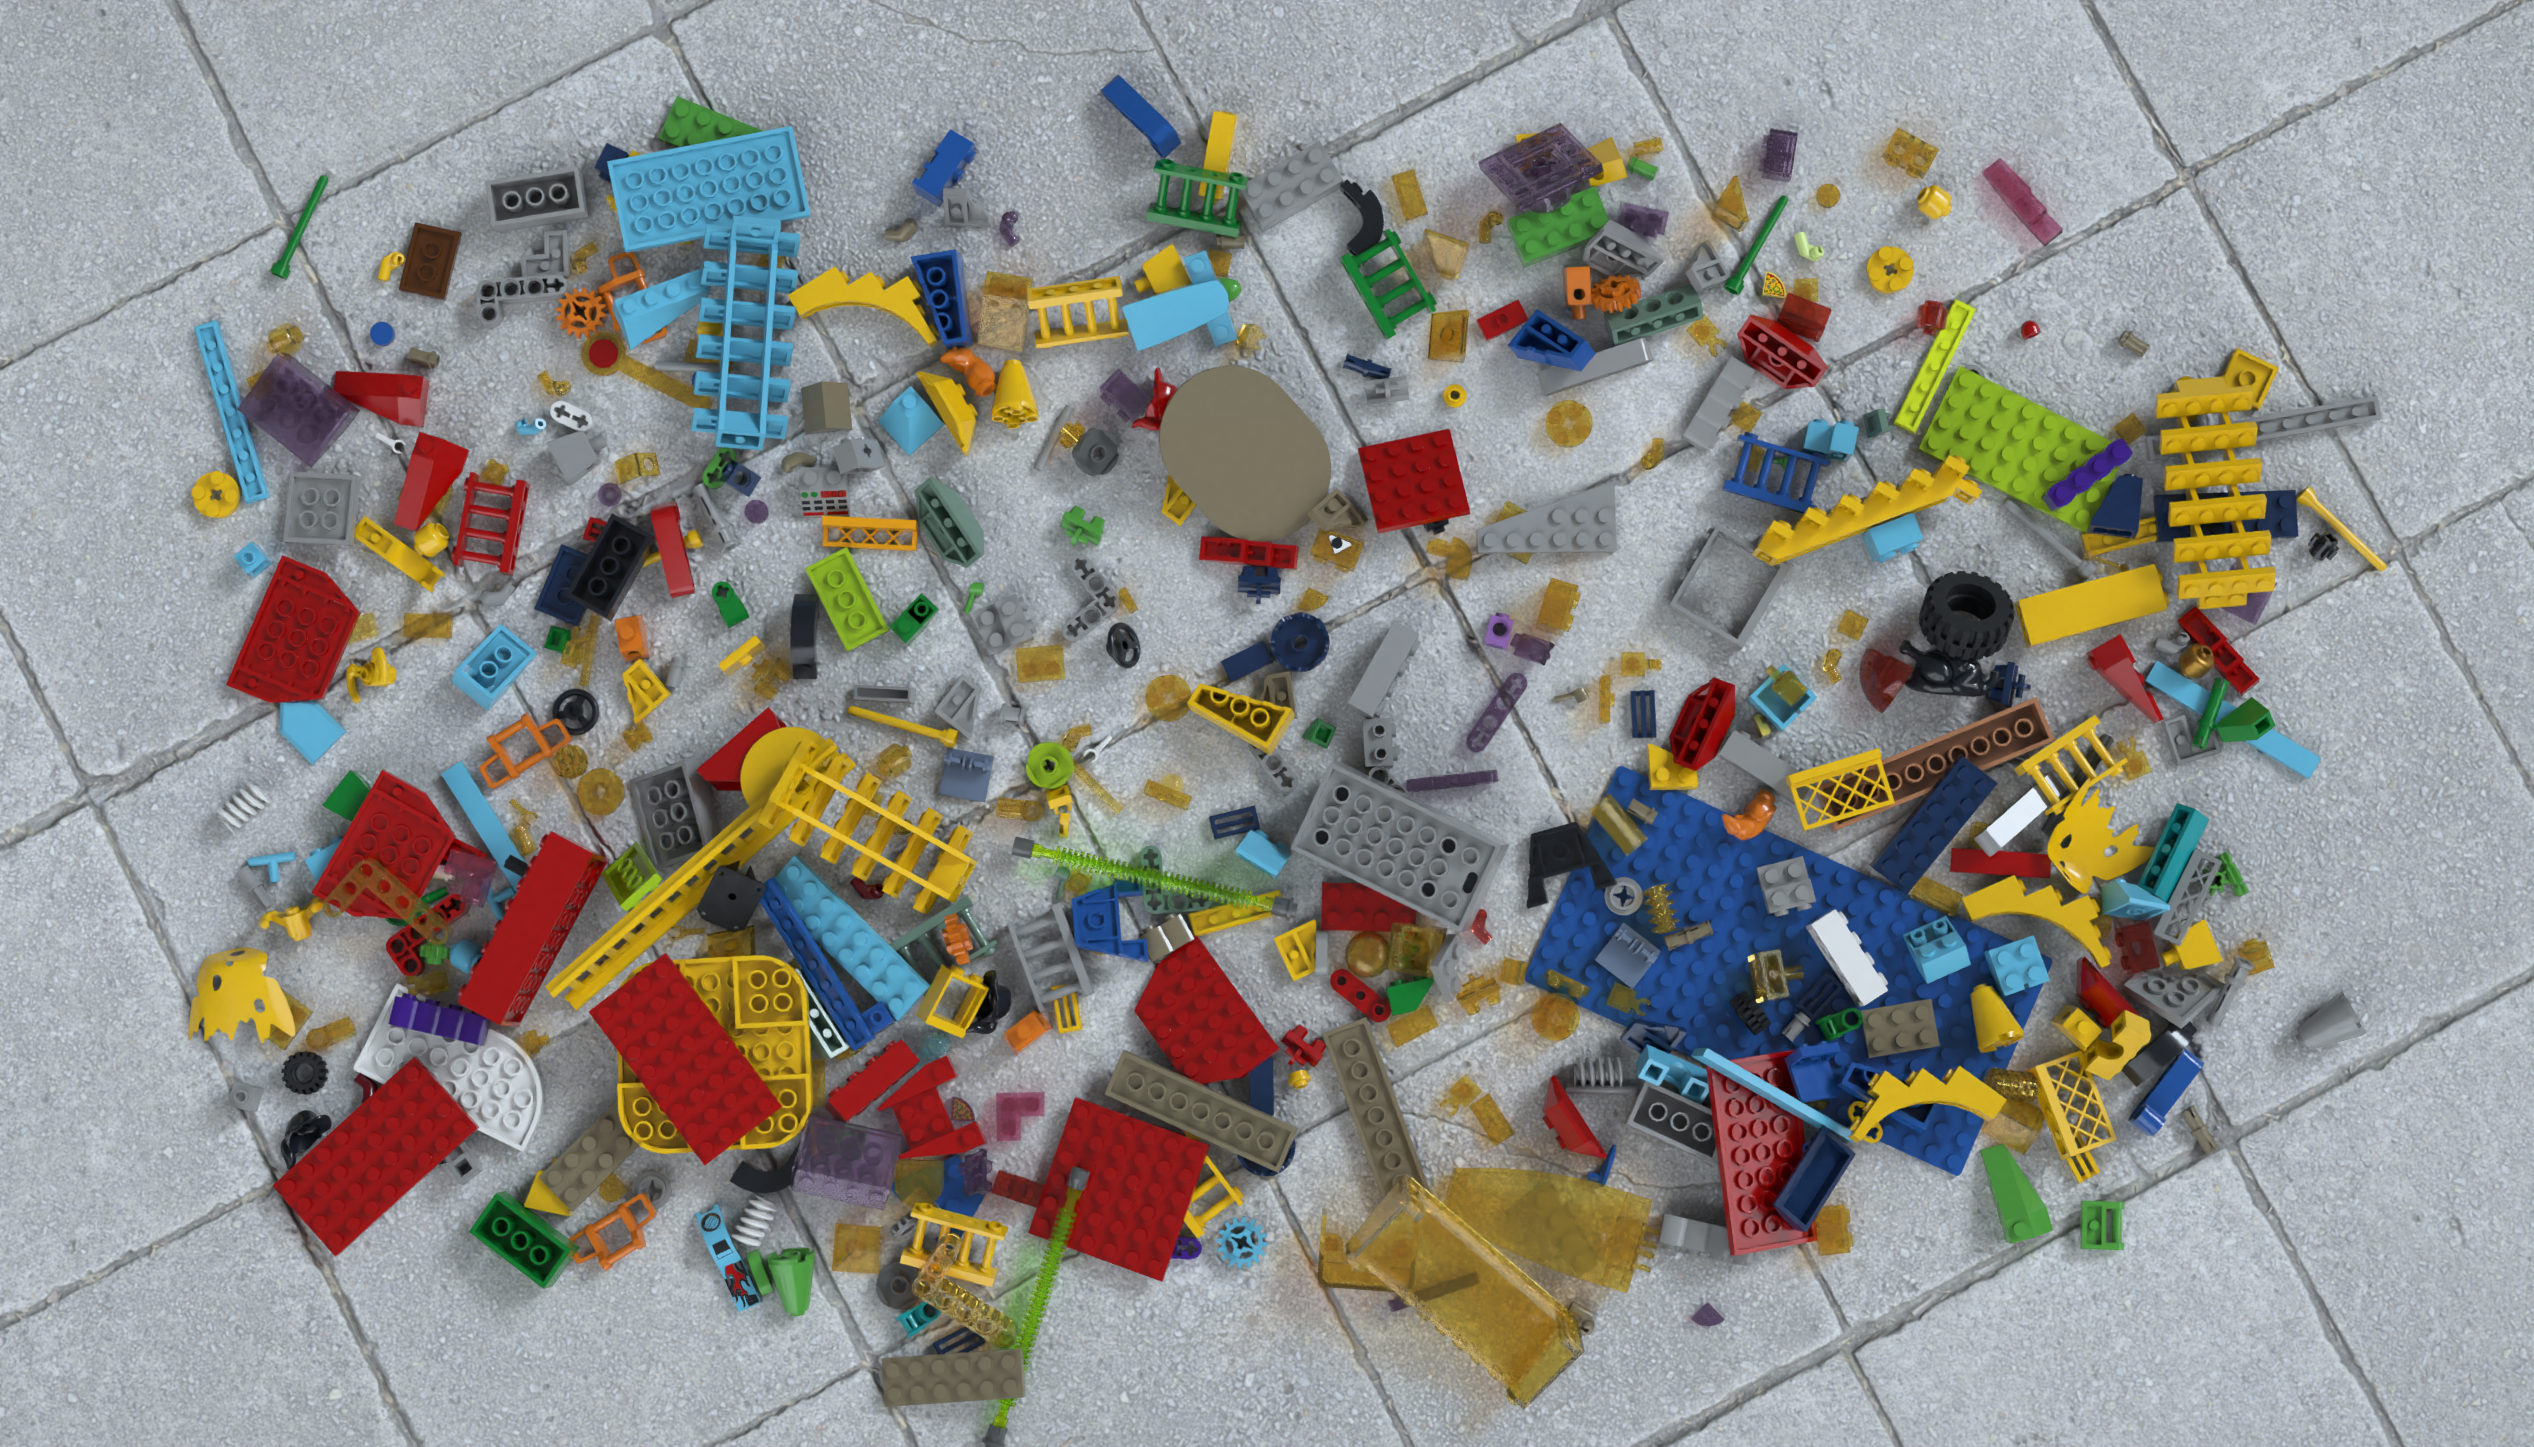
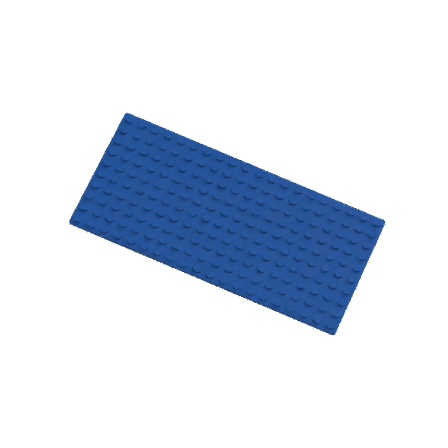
(1692, 984)

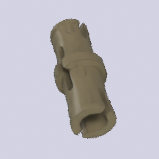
(1688, 935)
(2199, 1130)

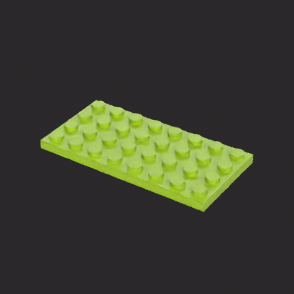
(2015, 445)

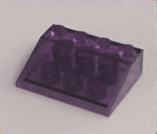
(298, 409)
(846, 1162)

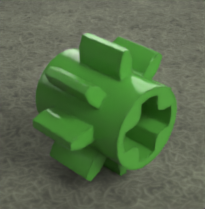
(2218, 883)
(434, 953)

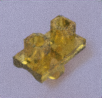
(777, 669)
(1477, 989)

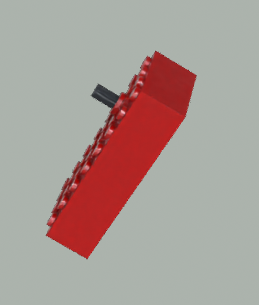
(533, 928)

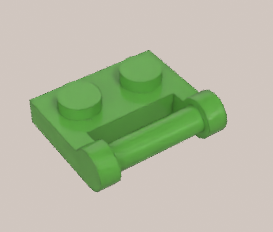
(2094, 1225)

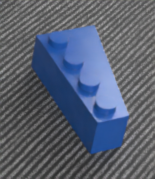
(946, 294)
(1855, 1082)

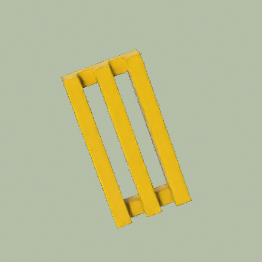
(1070, 1028)
(2095, 1170)

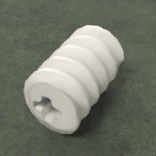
(243, 806)
(755, 1220)

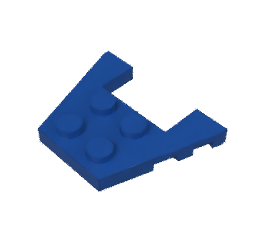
(1098, 922)
(953, 1194)

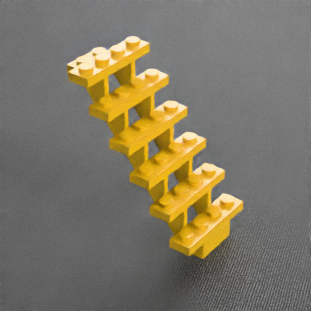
(2200, 398)
(1880, 505)
(952, 866)

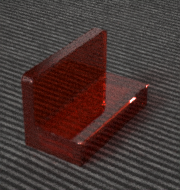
(1804, 317)

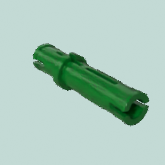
(2210, 713)

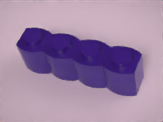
(2089, 473)
(438, 1020)

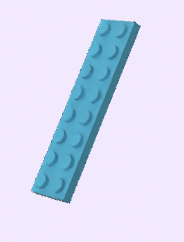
(851, 939)

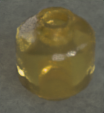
(285, 339)
(894, 760)

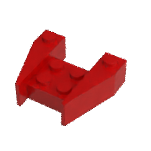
(925, 1116)

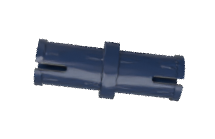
(1366, 368)

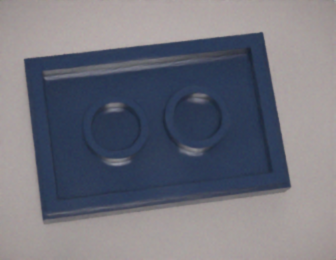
(562, 574)

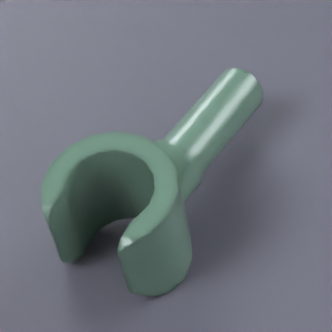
(1063, 874)

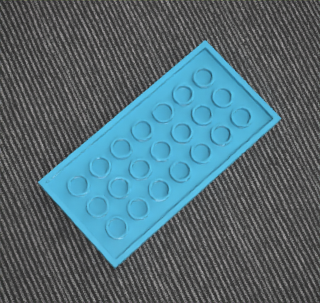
(679, 190)

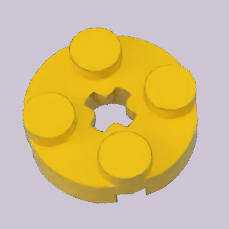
(1902, 265)
(229, 497)

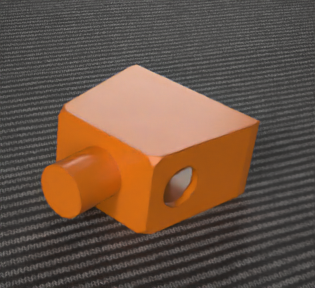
(1577, 279)
(632, 637)
(1026, 1031)

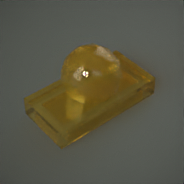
(1169, 791)

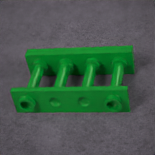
(1183, 216)
(1364, 284)

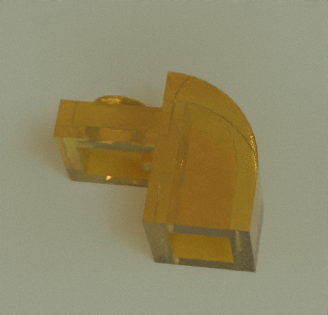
(1458, 556)

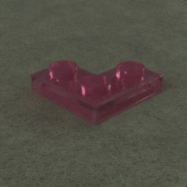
(478, 875)
(1012, 1107)

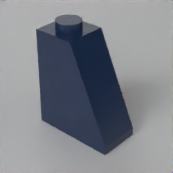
(2120, 509)

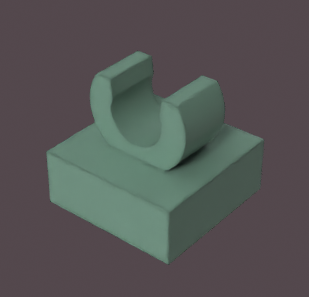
(1876, 423)

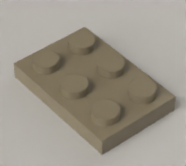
(1899, 1028)

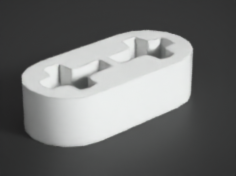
(575, 412)

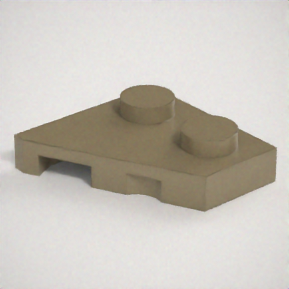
(1336, 513)
(1279, 690)

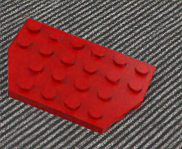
(295, 636)
(401, 833)
(1202, 1018)

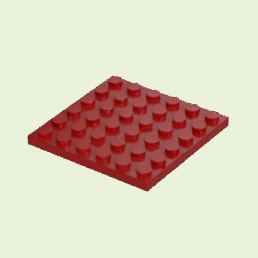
(1134, 1192)

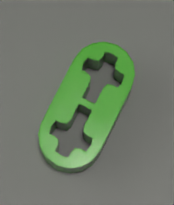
(715, 464)
(760, 1272)

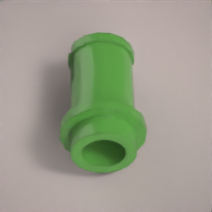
(1642, 168)

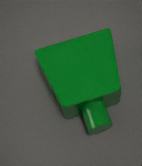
(348, 796)

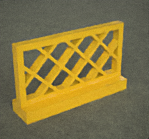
(1832, 770)
(2056, 1116)

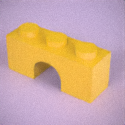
(2128, 1036)

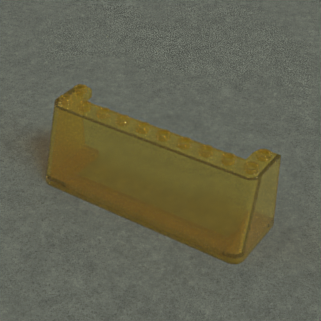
(1467, 1290)

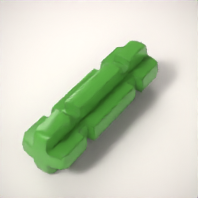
(2233, 874)

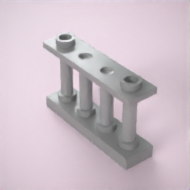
(1072, 962)

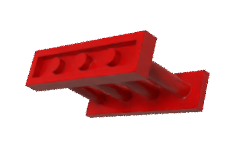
(509, 538)

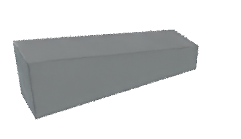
(884, 694)

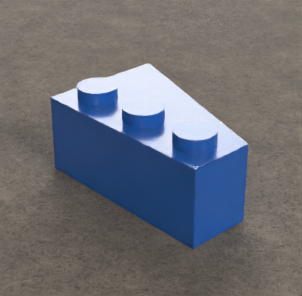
(945, 167)
(1551, 344)

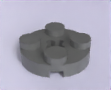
(1087, 444)
(886, 1281)

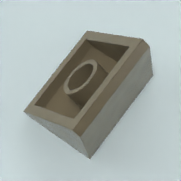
(826, 407)

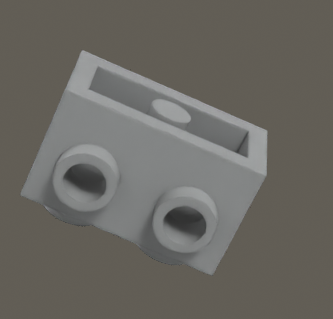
(1378, 742)

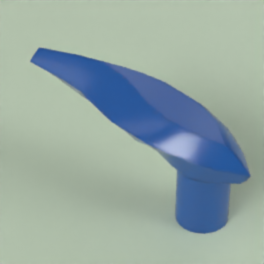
(1605, 1168)

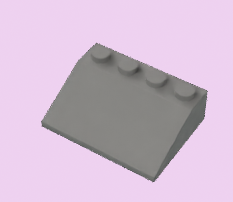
(675, 812)

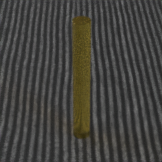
(589, 651)
(1097, 788)

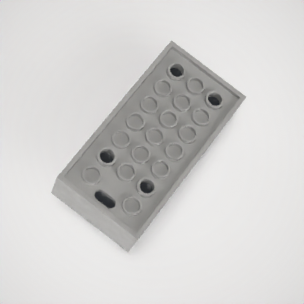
(1400, 846)

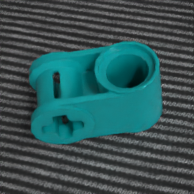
(916, 1319)

